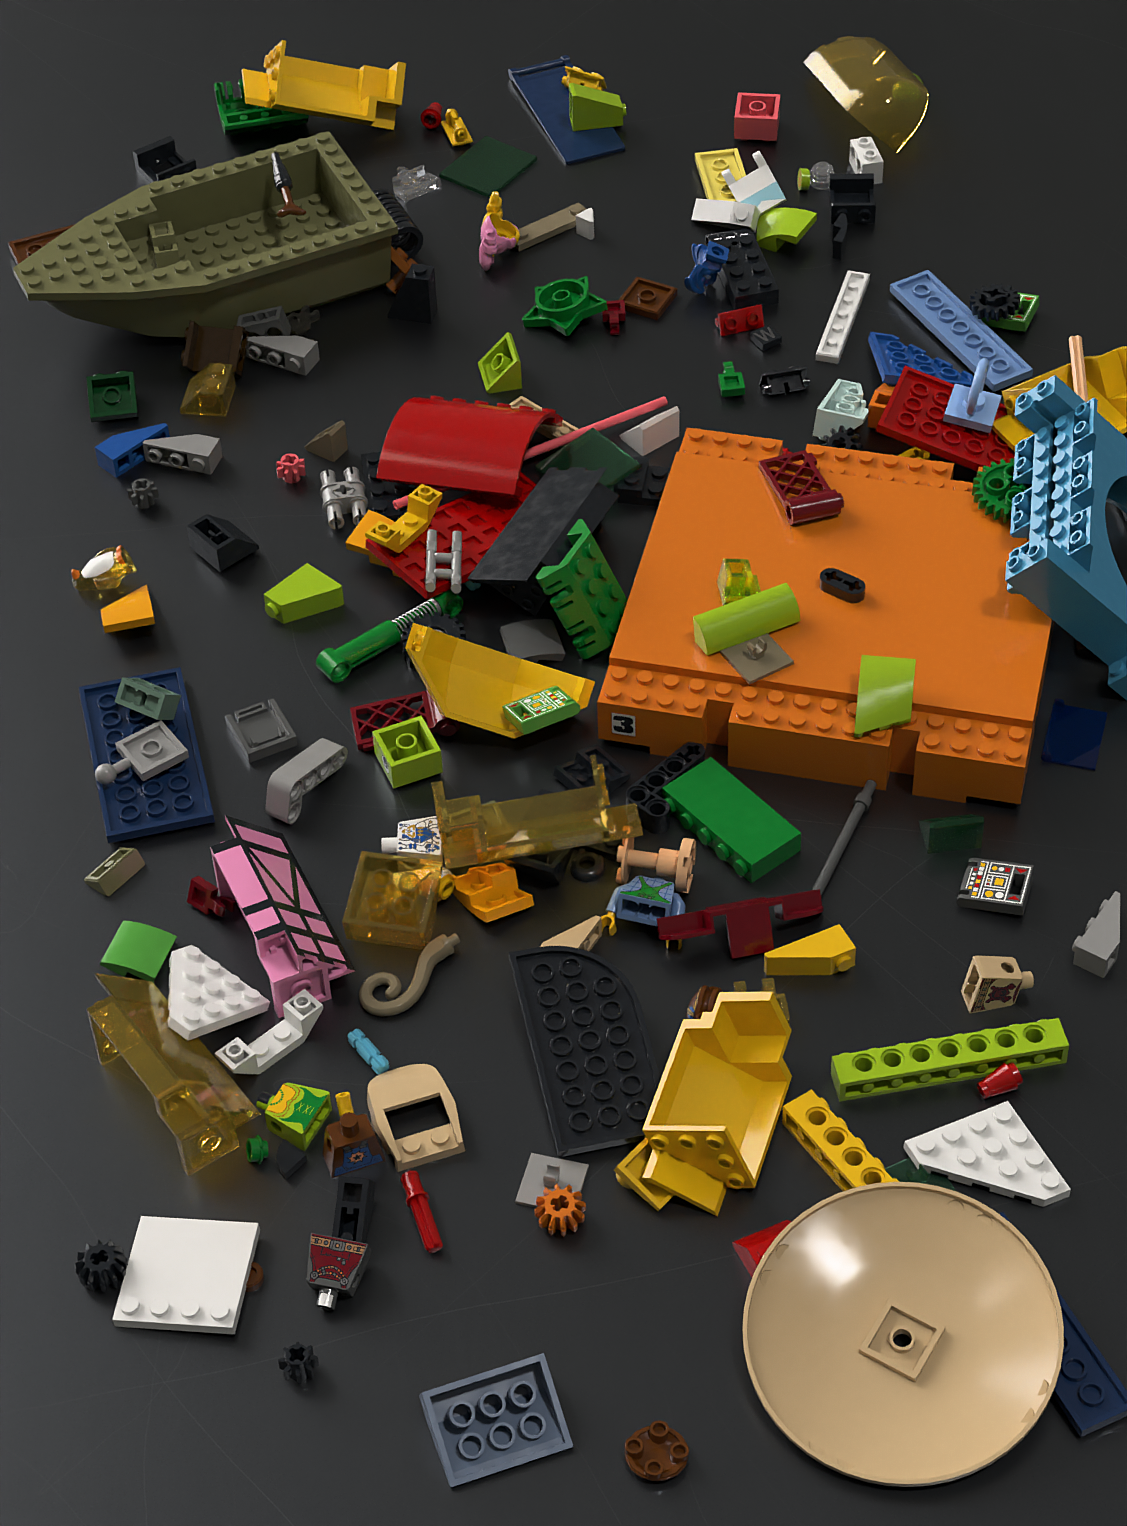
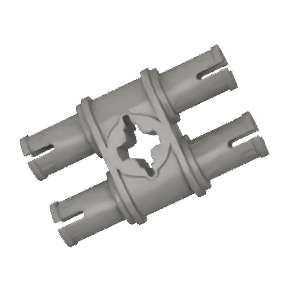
(343, 497)

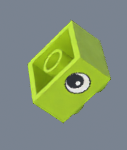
(407, 751)

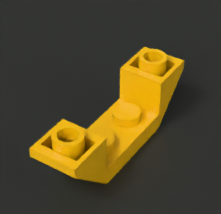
(420, 511)

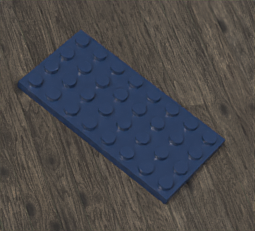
(168, 799)

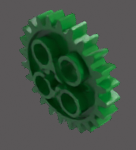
(995, 489)

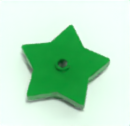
(563, 305)

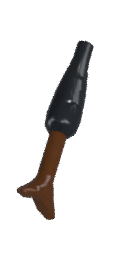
(284, 185)

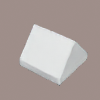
(585, 224)

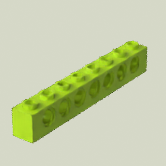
(948, 1059)

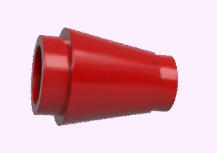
(432, 115)
(1001, 1080)

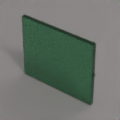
(488, 166)
(593, 452)

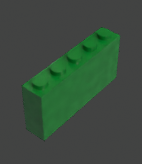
(731, 820)

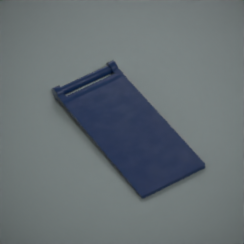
(551, 107)

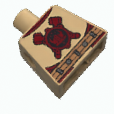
(993, 983)

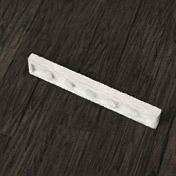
(842, 317)

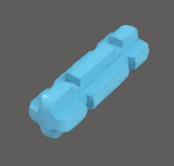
(368, 1051)

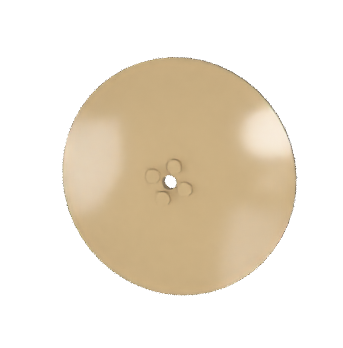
(916, 1266)

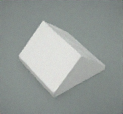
(653, 432)

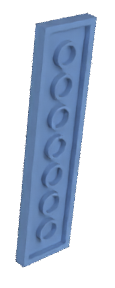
(960, 330)

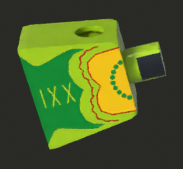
(295, 1112)

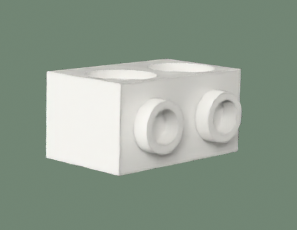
(866, 158)

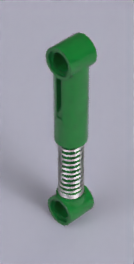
(339, 662)

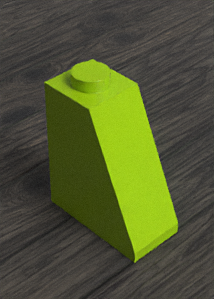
(594, 108)
(303, 595)

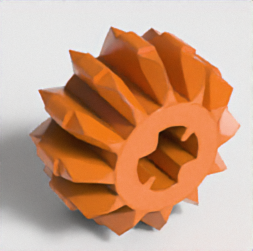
(560, 1209)

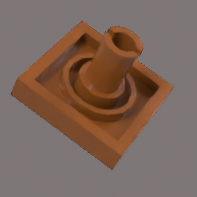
(399, 257)

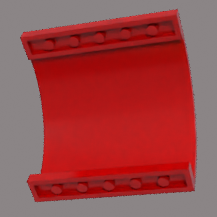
(460, 444)

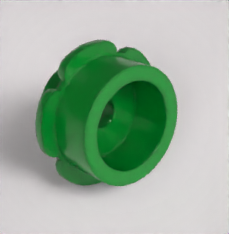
(256, 1149)

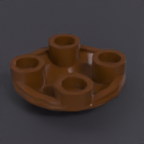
(656, 1452)

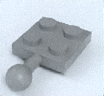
(146, 753)

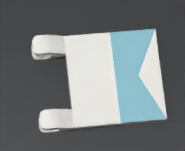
(756, 188)

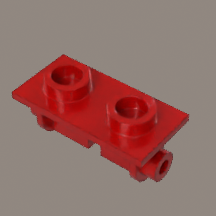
(740, 320)

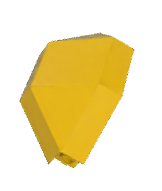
(476, 681)

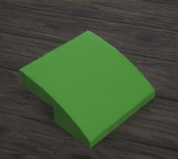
(138, 950)

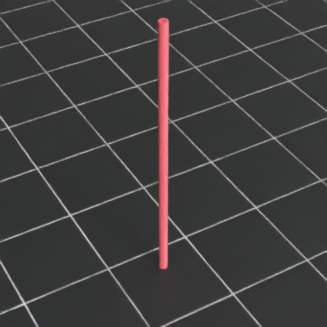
(567, 438)

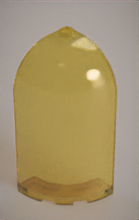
(872, 87)

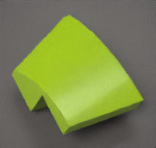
(783, 225)
(884, 693)

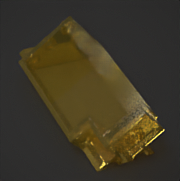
(531, 824)
(185, 1079)

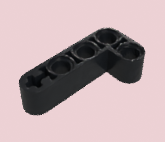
(647, 791)

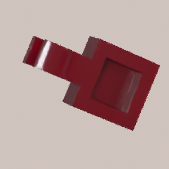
(614, 314)
(205, 898)

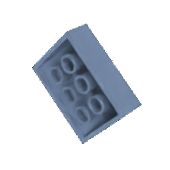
(496, 1420)

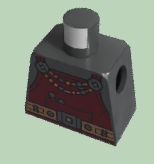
(335, 1267)

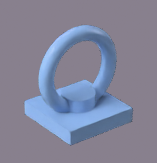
(972, 405)

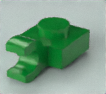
(731, 382)

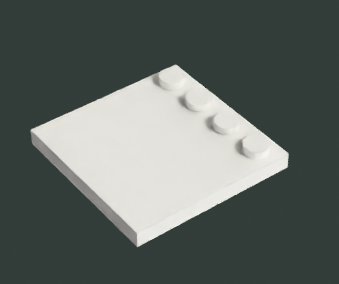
(187, 1275)

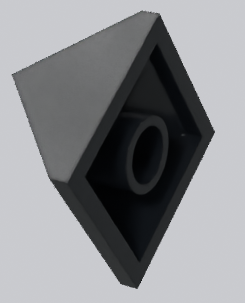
(544, 866)

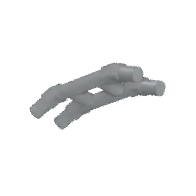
(453, 558)

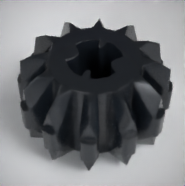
(843, 437)
(101, 1265)

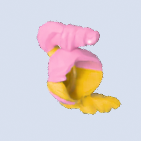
(496, 234)

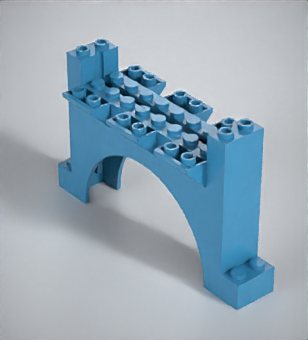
(1068, 563)

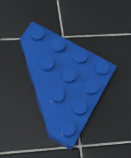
(893, 356)

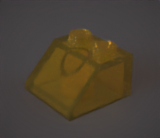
(210, 391)

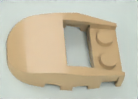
(405, 1087)

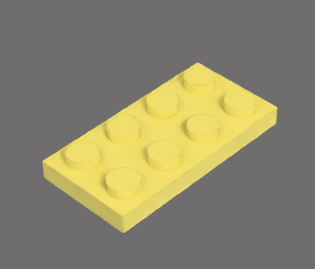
(710, 168)

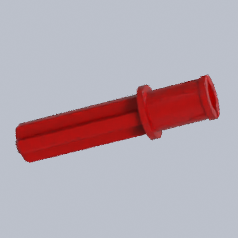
(417, 1200)

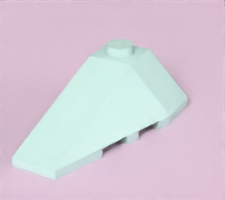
(839, 408)

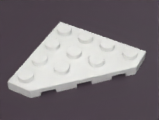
(207, 995)
(993, 1152)

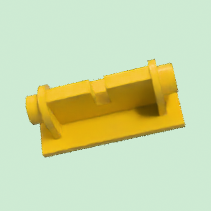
(578, 76)
(455, 129)

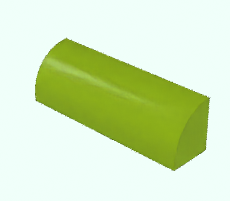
(746, 619)

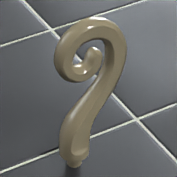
(430, 956)

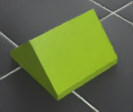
(501, 366)

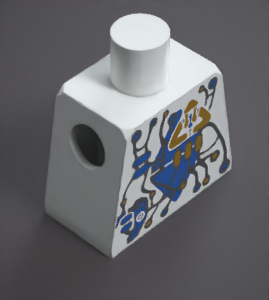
(416, 840)

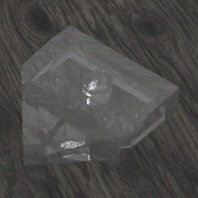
(414, 182)

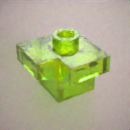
(736, 580)

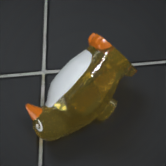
(104, 570)

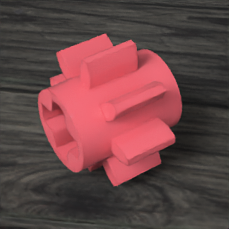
(290, 468)

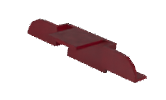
(746, 921)

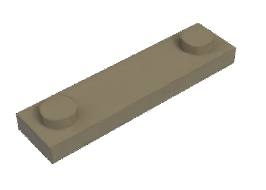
(548, 226)

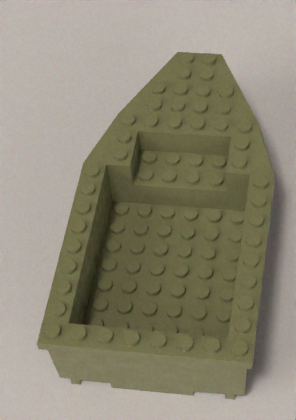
(228, 244)

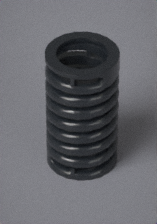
(409, 236)

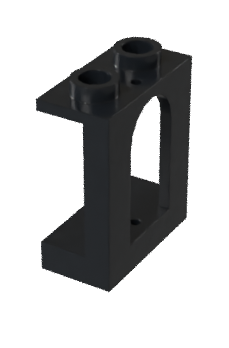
(157, 154)

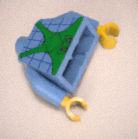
(643, 902)

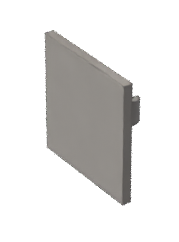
(546, 1172)

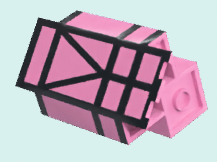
(282, 912)

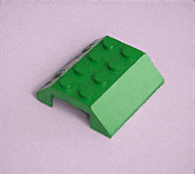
(241, 117)
(590, 596)

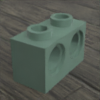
(147, 698)

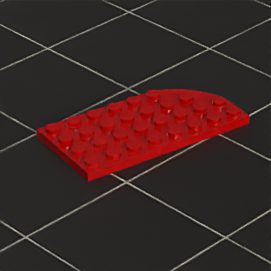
(478, 518)

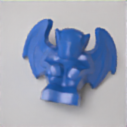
(707, 263)

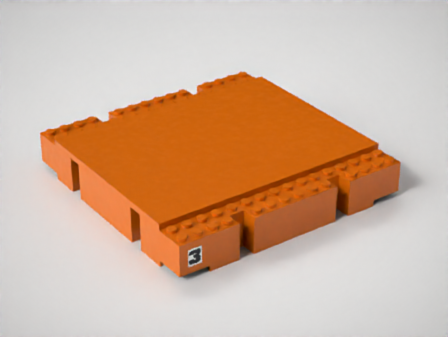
(929, 596)

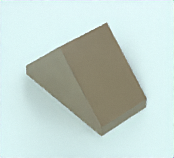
(330, 442)

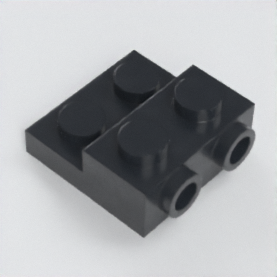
(643, 485)

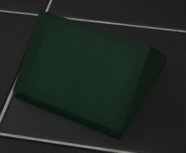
(952, 833)

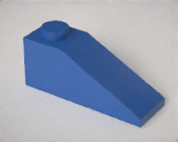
(126, 449)

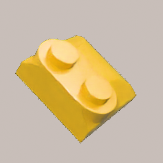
(630, 1174)

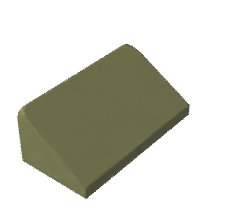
(115, 871)

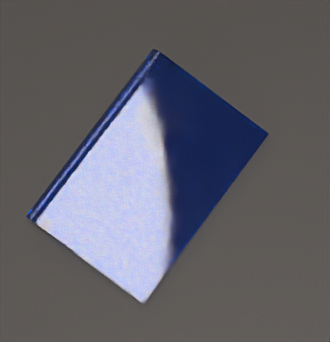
(1074, 736)

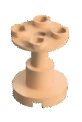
(666, 862)

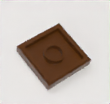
(648, 298)

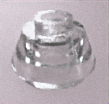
(820, 175)

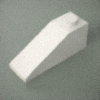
(726, 214)

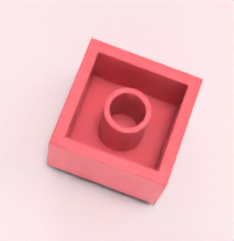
(757, 116)

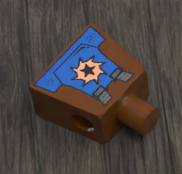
(351, 1145)

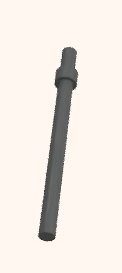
(860, 805)

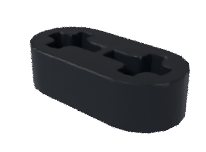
(842, 585)

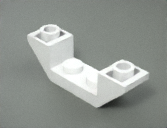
(300, 1016)

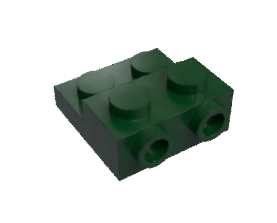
(112, 396)

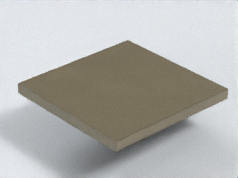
(757, 658)

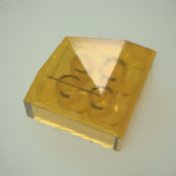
(393, 900)

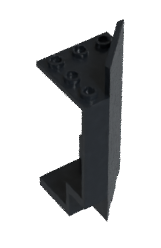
(539, 533)

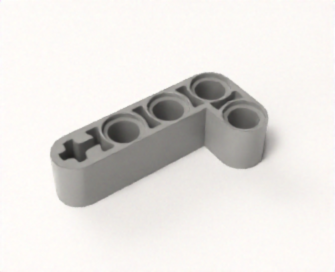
(300, 776)

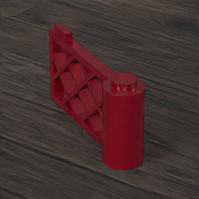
(807, 504)
(436, 722)

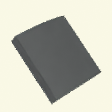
(533, 640)

